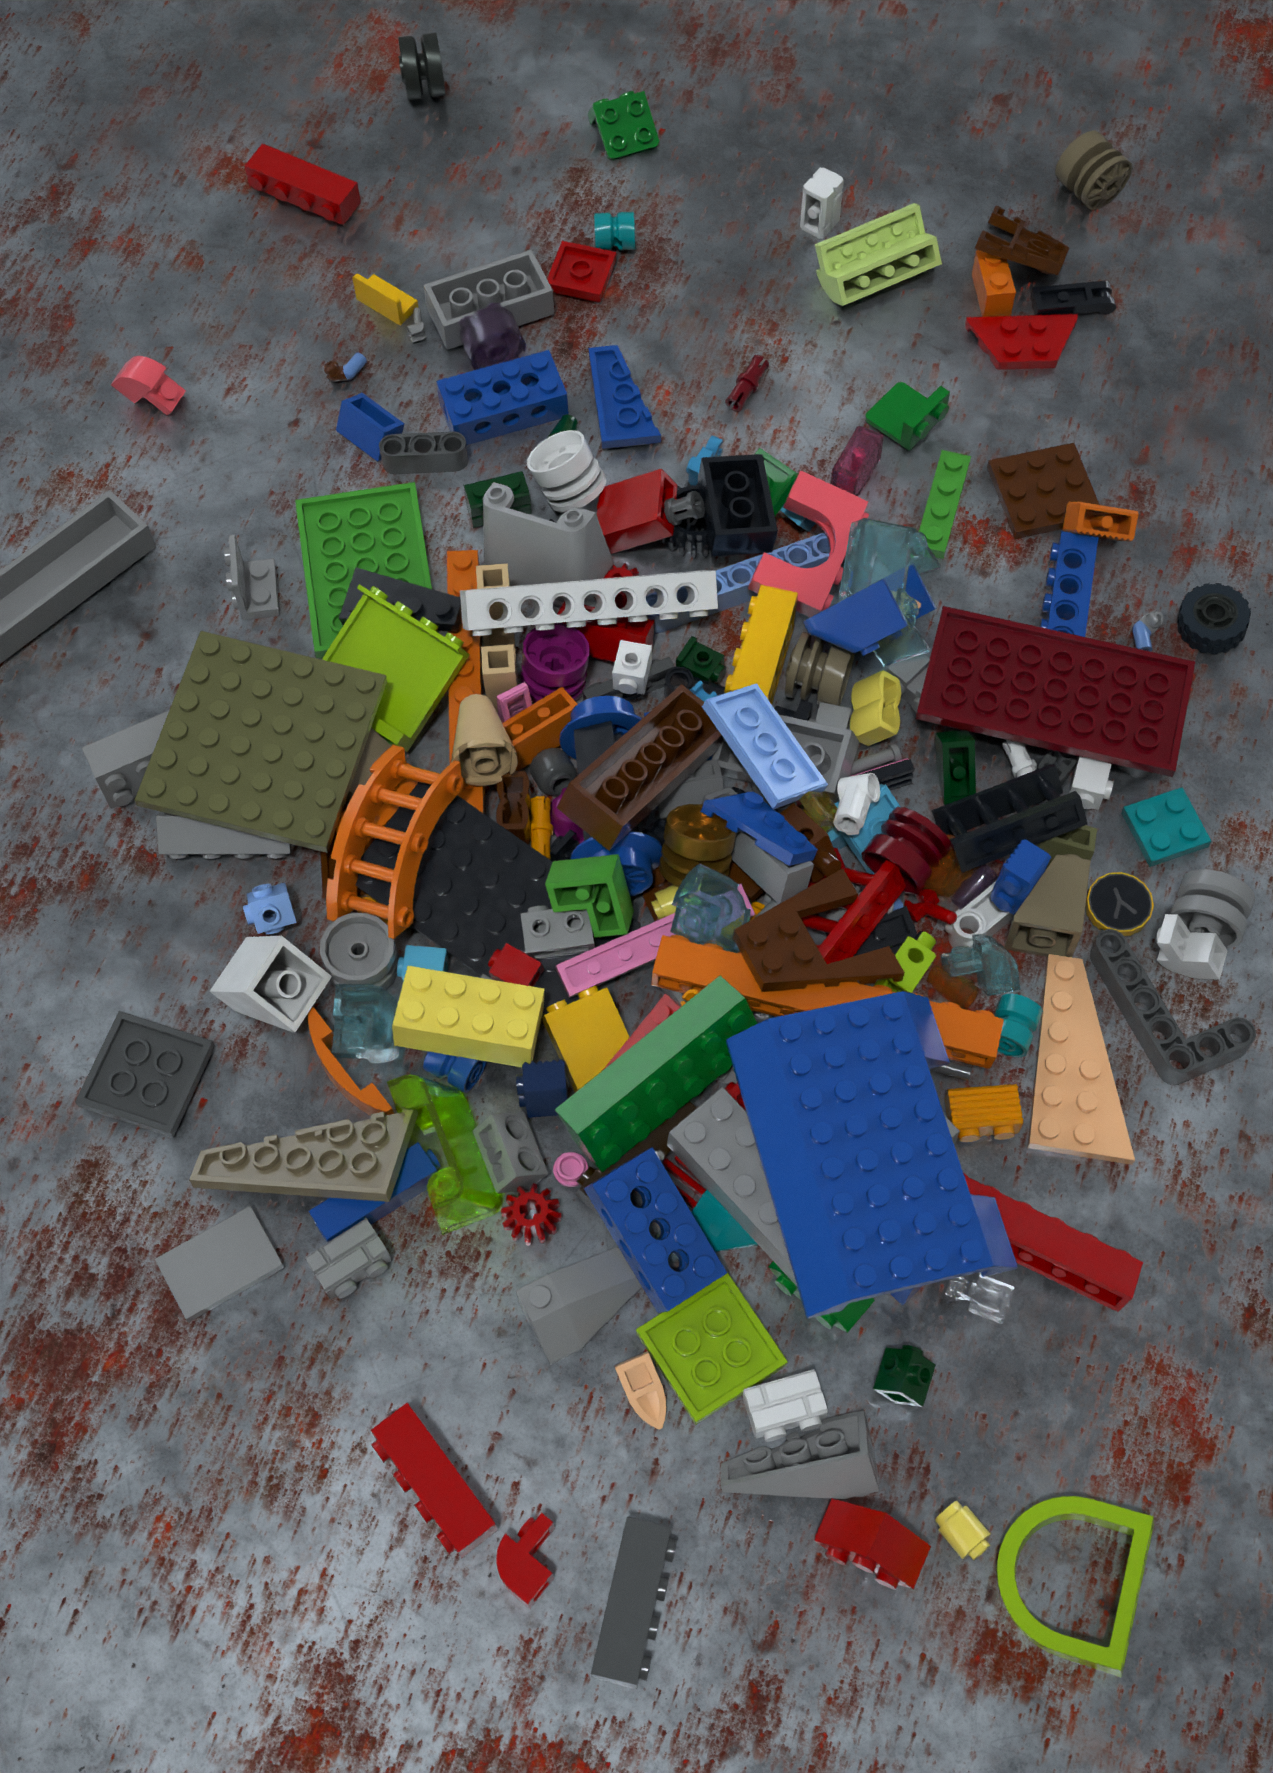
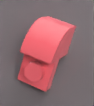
(147, 379)

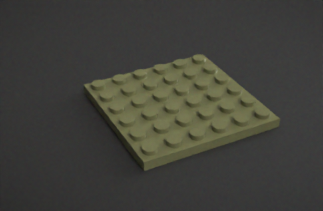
(262, 741)

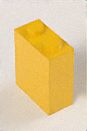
(585, 1034)

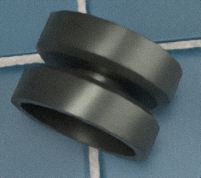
(421, 66)

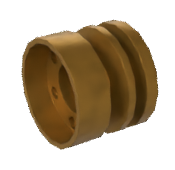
(694, 840)

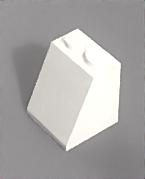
(271, 982)

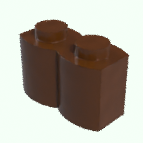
(515, 804)

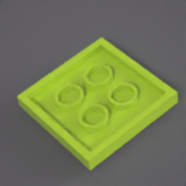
(711, 1348)

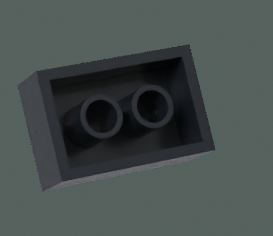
(737, 505)

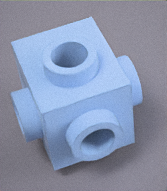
(269, 908)

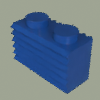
(1019, 876)

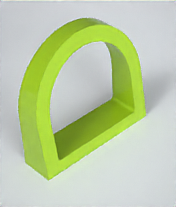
(1129, 1522)

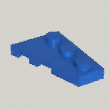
(753, 816)

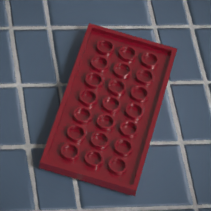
(1057, 691)

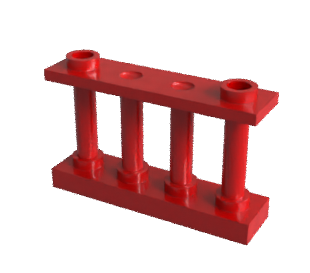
(862, 915)

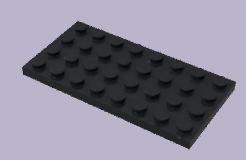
(473, 889)

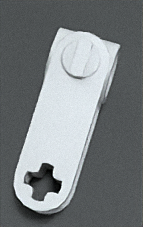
(980, 916)

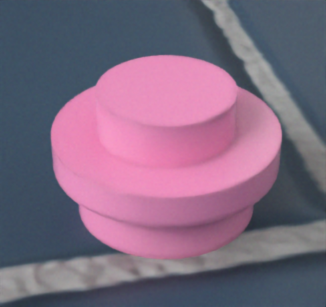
(569, 1168)

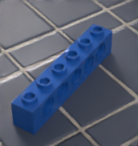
(1079, 553)

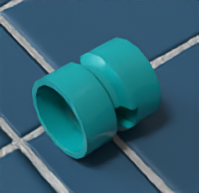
(614, 231)
(1020, 1019)

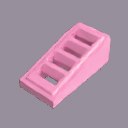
(513, 701)

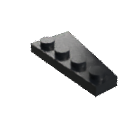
(433, 605)

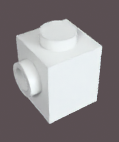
(632, 667)
(1091, 782)

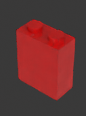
(634, 512)

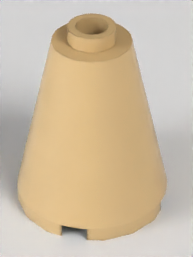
(482, 743)

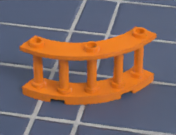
(358, 825)

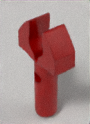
(928, 906)

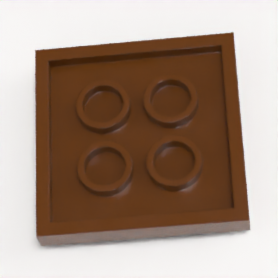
(1038, 487)

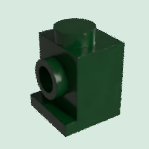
(702, 661)

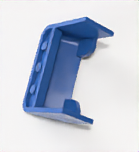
(868, 615)

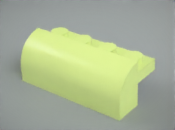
(876, 255)

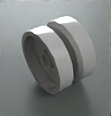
(1214, 904)
(359, 951)

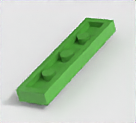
(944, 500)

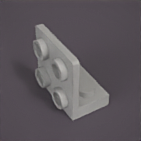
(251, 584)

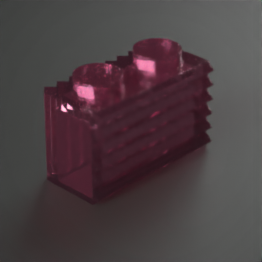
(857, 460)

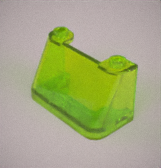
(464, 1189)

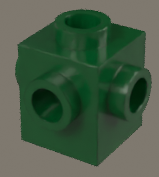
(904, 1375)

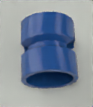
(460, 1071)

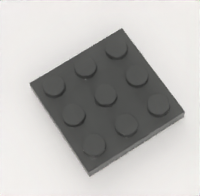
(145, 1074)

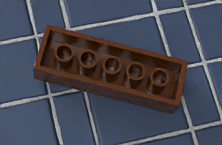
(641, 768)

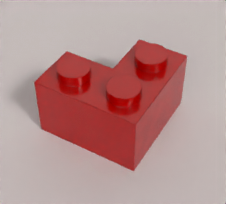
(872, 1543)

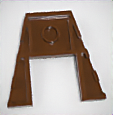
(787, 958)

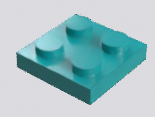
(1166, 827)

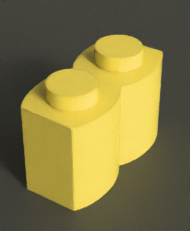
(875, 708)

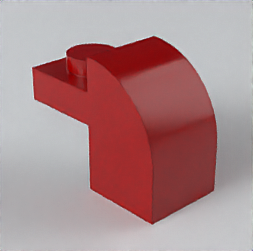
(516, 1565)

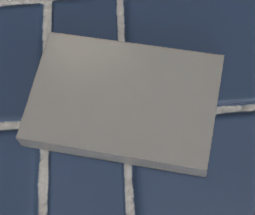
(219, 1263)

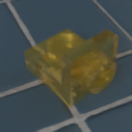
(819, 809)

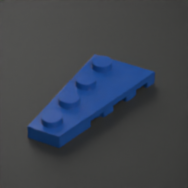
(618, 401)

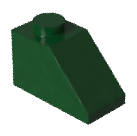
(955, 764)

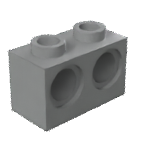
(510, 1151)

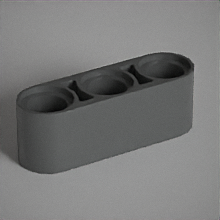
(423, 452)

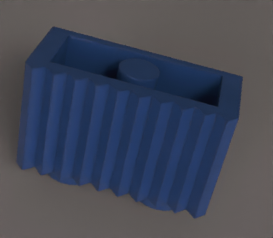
(542, 1087)

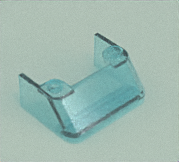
(885, 552)

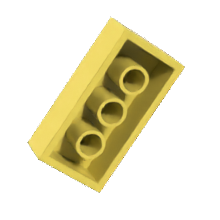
(468, 1016)

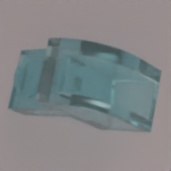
(991, 961)

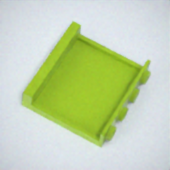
(410, 654)

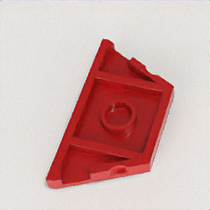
(1023, 339)

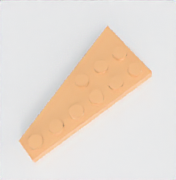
(1074, 1086)

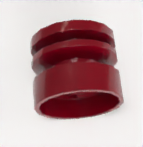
(911, 844)

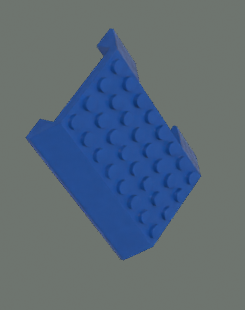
(863, 1152)

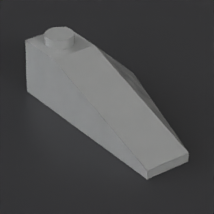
(825, 1463)

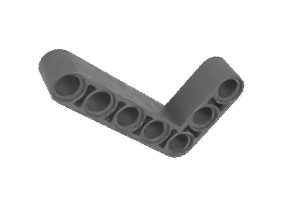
(1159, 1018)

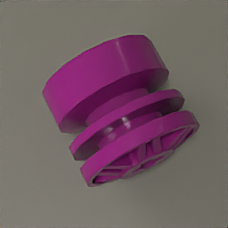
(554, 661)

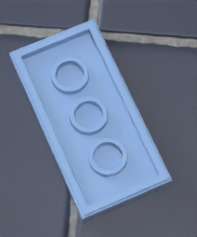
(764, 745)

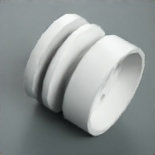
(566, 470)

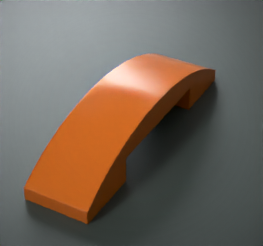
(367, 1099)

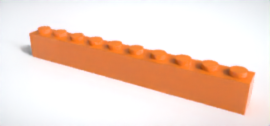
(469, 680)
(687, 965)

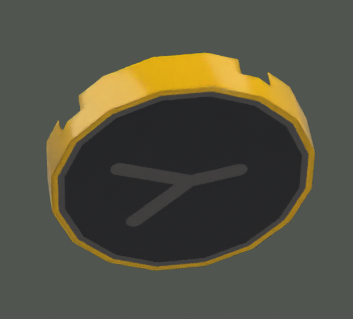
(1119, 903)

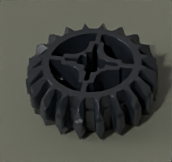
(694, 535)

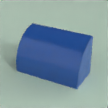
(366, 424)

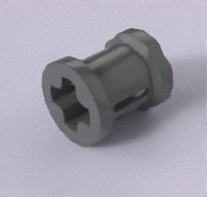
(684, 508)

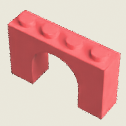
(834, 512)

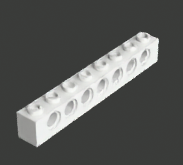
(699, 584)

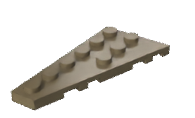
(318, 1161)

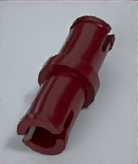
(747, 383)

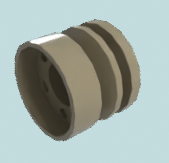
(1093, 170)
(818, 671)

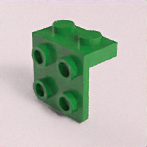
(624, 124)
(907, 414)

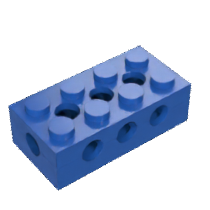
(503, 397)
(679, 1231)

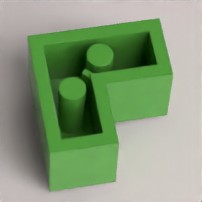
(595, 886)

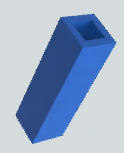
(340, 1214)

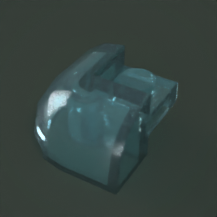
(709, 908)
(364, 1023)

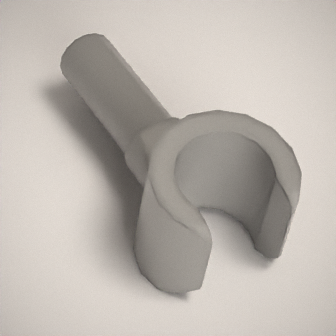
(416, 330)

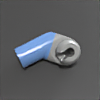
(1145, 628)

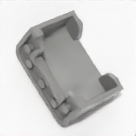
(539, 548)

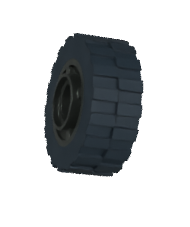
(1216, 602)

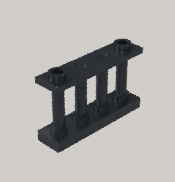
(1002, 836)

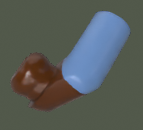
(345, 372)

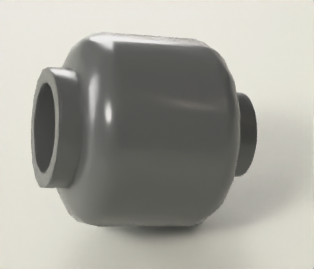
(552, 770)

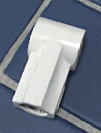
(855, 798)

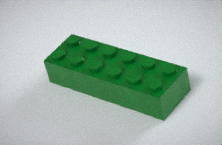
(656, 1075)

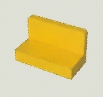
(384, 298)

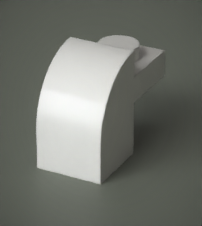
(1189, 952)

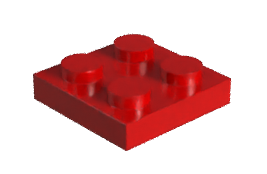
(581, 271)

